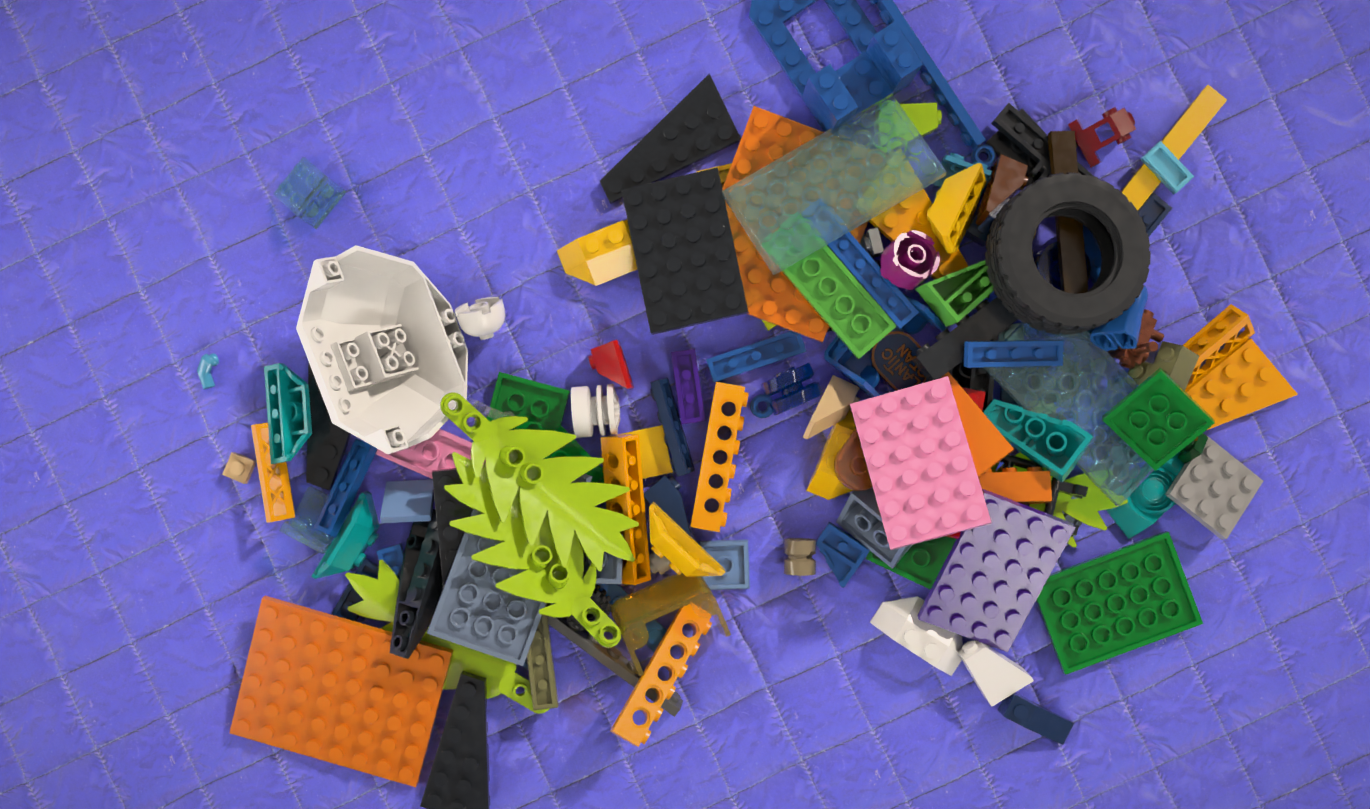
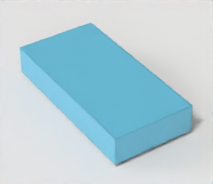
(1167, 167)

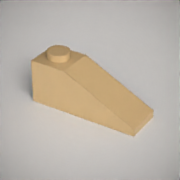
(832, 406)

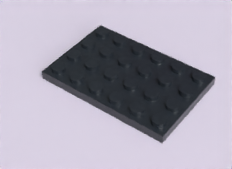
(684, 251)

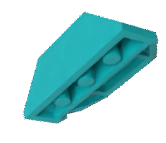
(286, 412)
(352, 540)

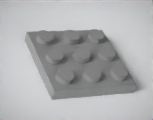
(1214, 489)

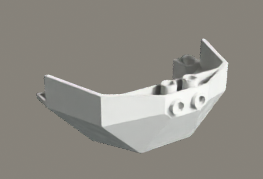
(381, 347)

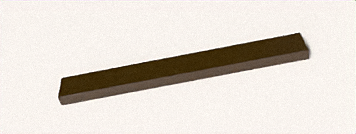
(1068, 231)

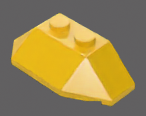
(956, 206)
(600, 255)
(824, 480)
(678, 547)

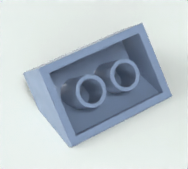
(864, 522)

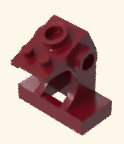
(1121, 123)

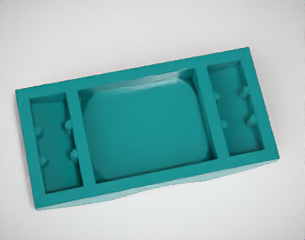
(1148, 500)

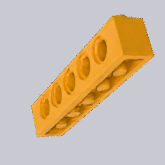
(624, 468)
(701, 517)
(624, 724)

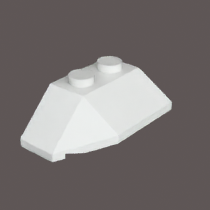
(929, 642)

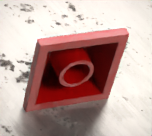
(611, 363)

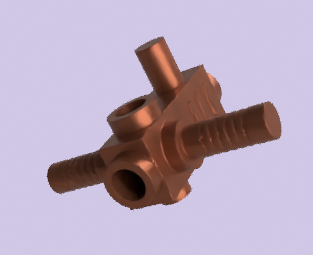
(1133, 357)

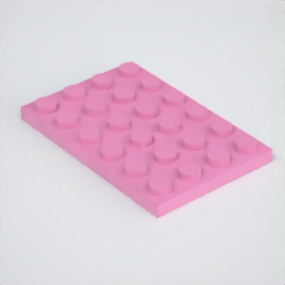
(920, 463)

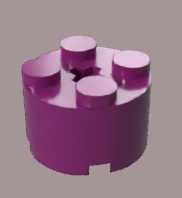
(909, 259)

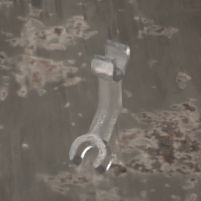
(486, 410)

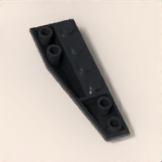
(418, 587)

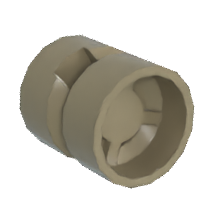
(799, 556)

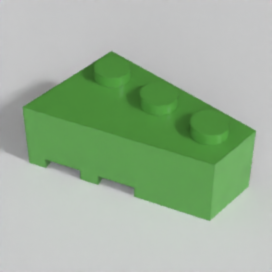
(957, 292)

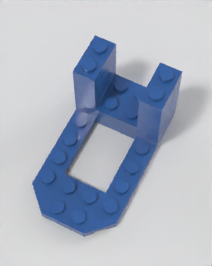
(833, 97)

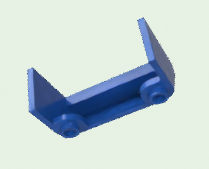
(861, 370)

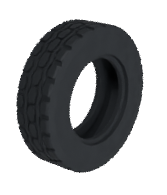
(1111, 221)

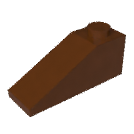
(1005, 181)

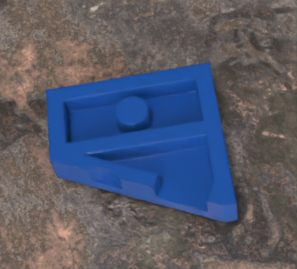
(841, 552)

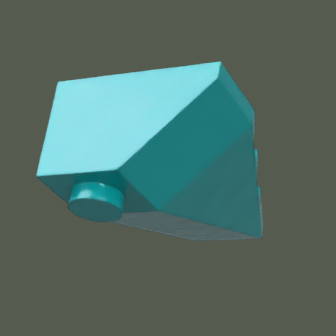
(1044, 440)

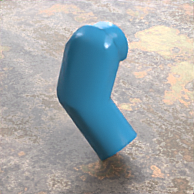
(204, 370)

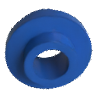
(988, 150)
(754, 406)

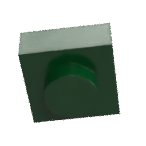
(1193, 449)

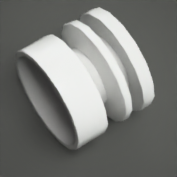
(595, 410)

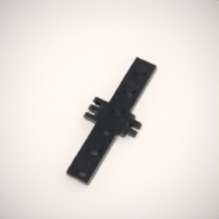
(1028, 139)

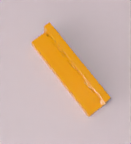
(1211, 337)
(273, 478)

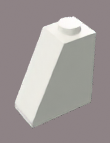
(993, 672)

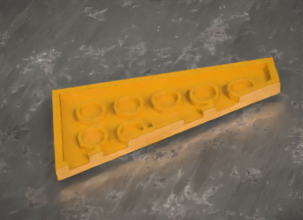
(910, 216)
(1240, 385)

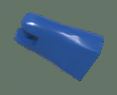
(1122, 330)

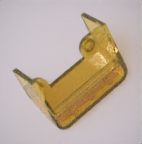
(657, 600)

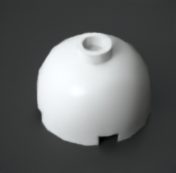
(482, 317)

